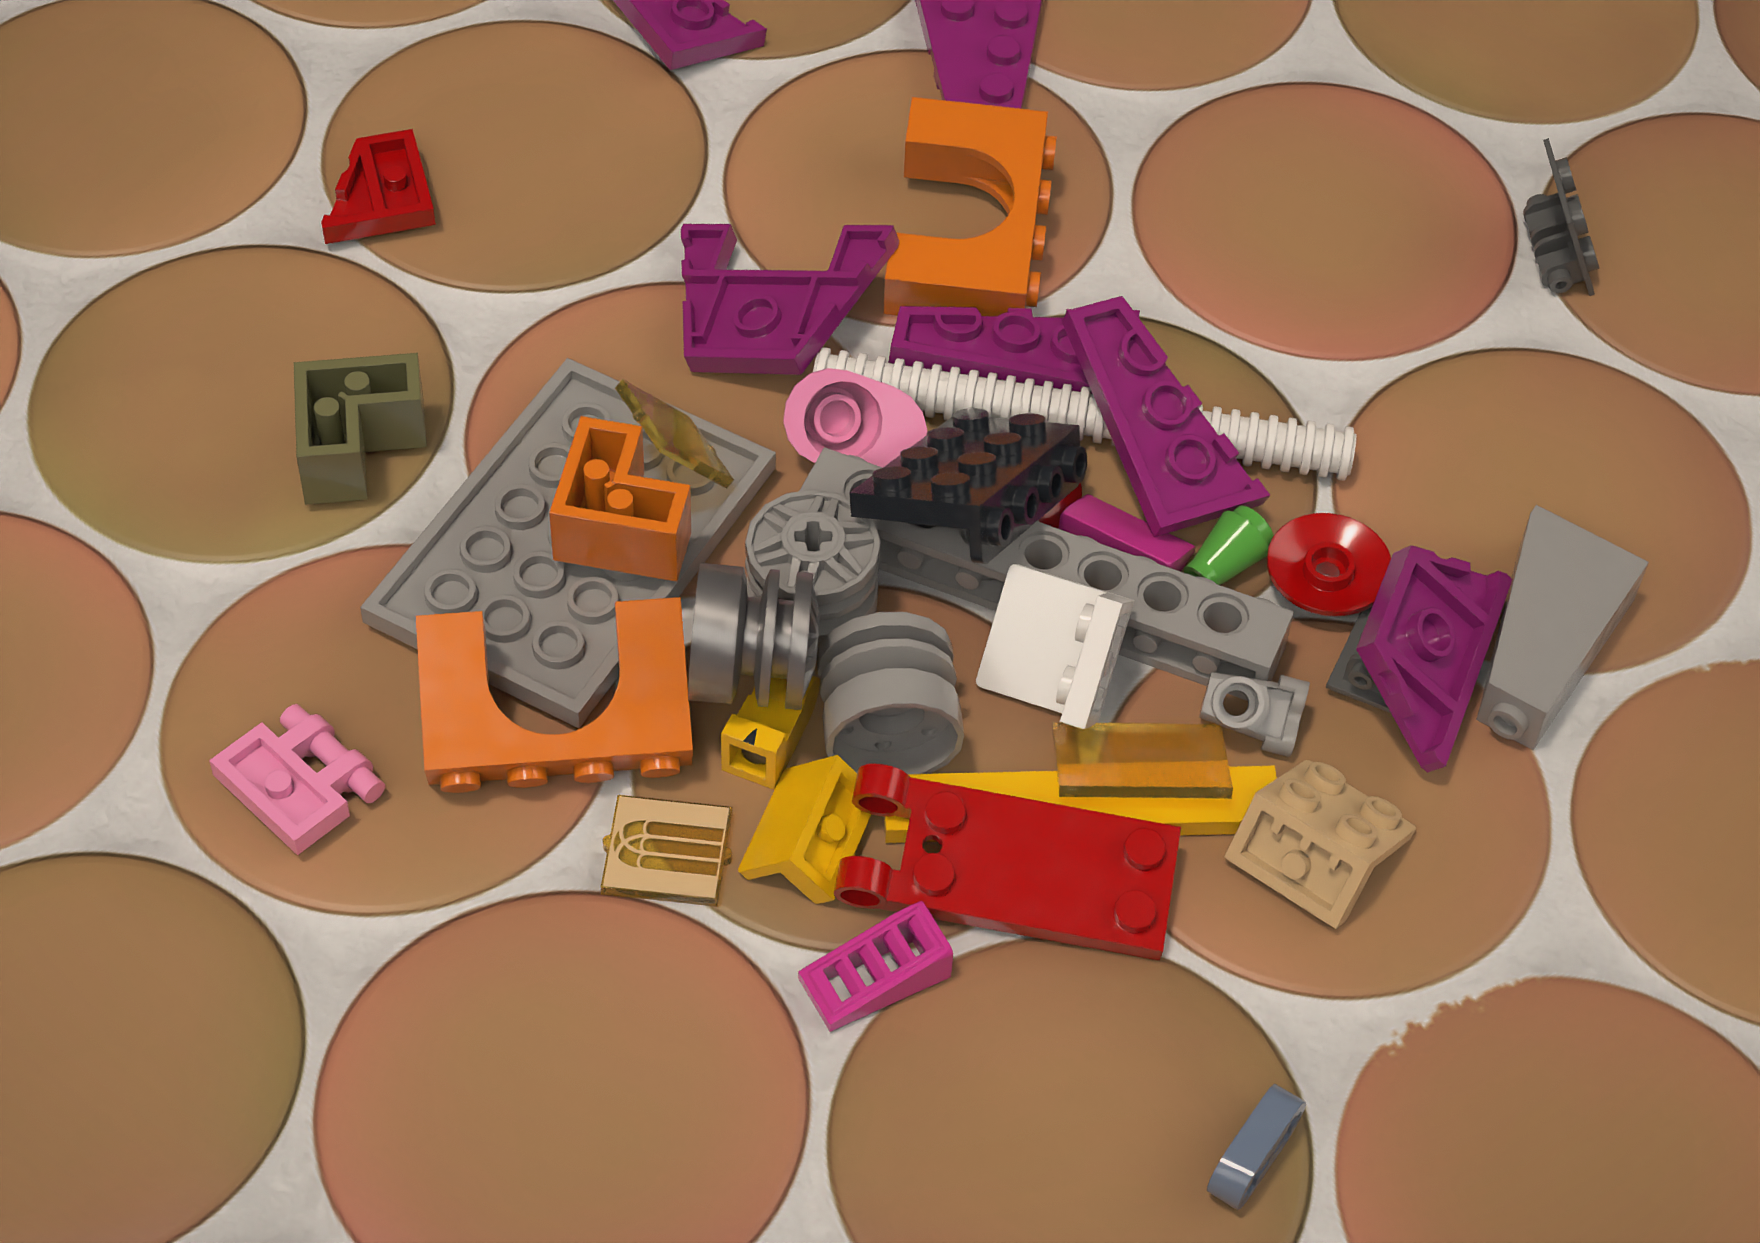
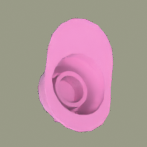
(851, 417)

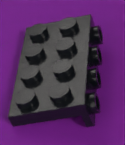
(978, 477)

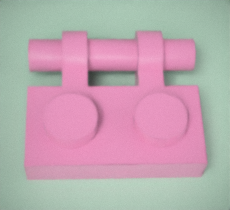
(286, 791)

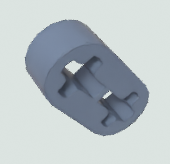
(1256, 1146)

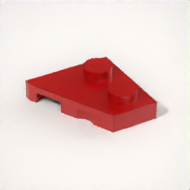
(380, 190)

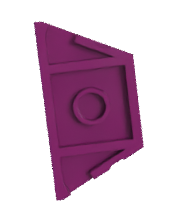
(1430, 644)

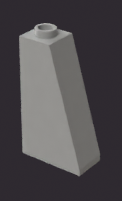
(1554, 622)

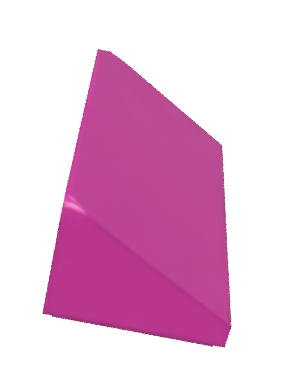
(1123, 532)

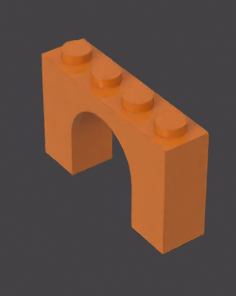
(1002, 155)
(475, 742)

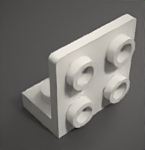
(1054, 644)

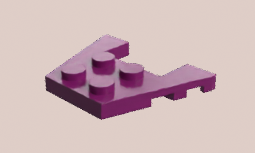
(770, 316)

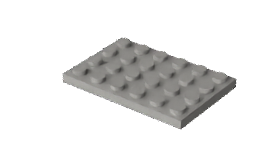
(492, 550)

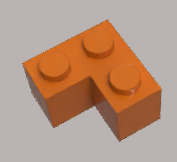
(612, 513)

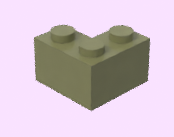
(353, 410)

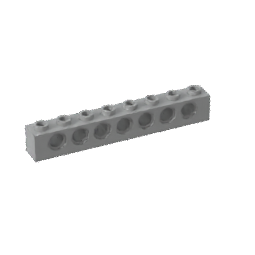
(1176, 618)

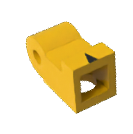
(766, 732)

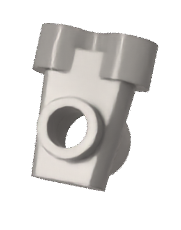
(1271, 711)

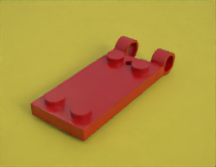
(1017, 865)

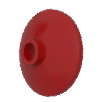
(1329, 546)

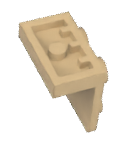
(1317, 839)

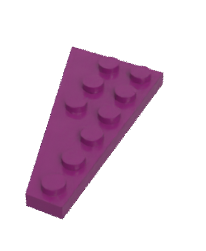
(981, 48)

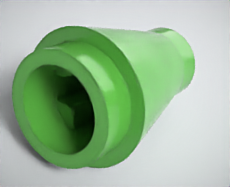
(1232, 546)

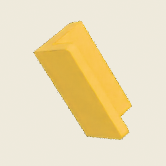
(808, 828)

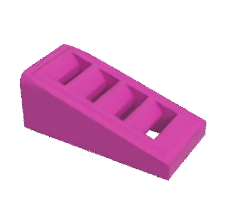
(890, 935)

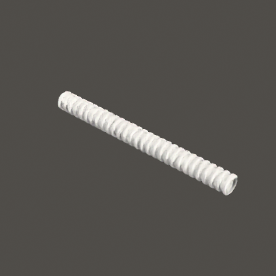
(950, 391)

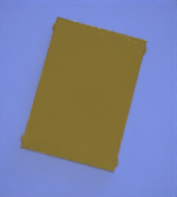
(1141, 761)

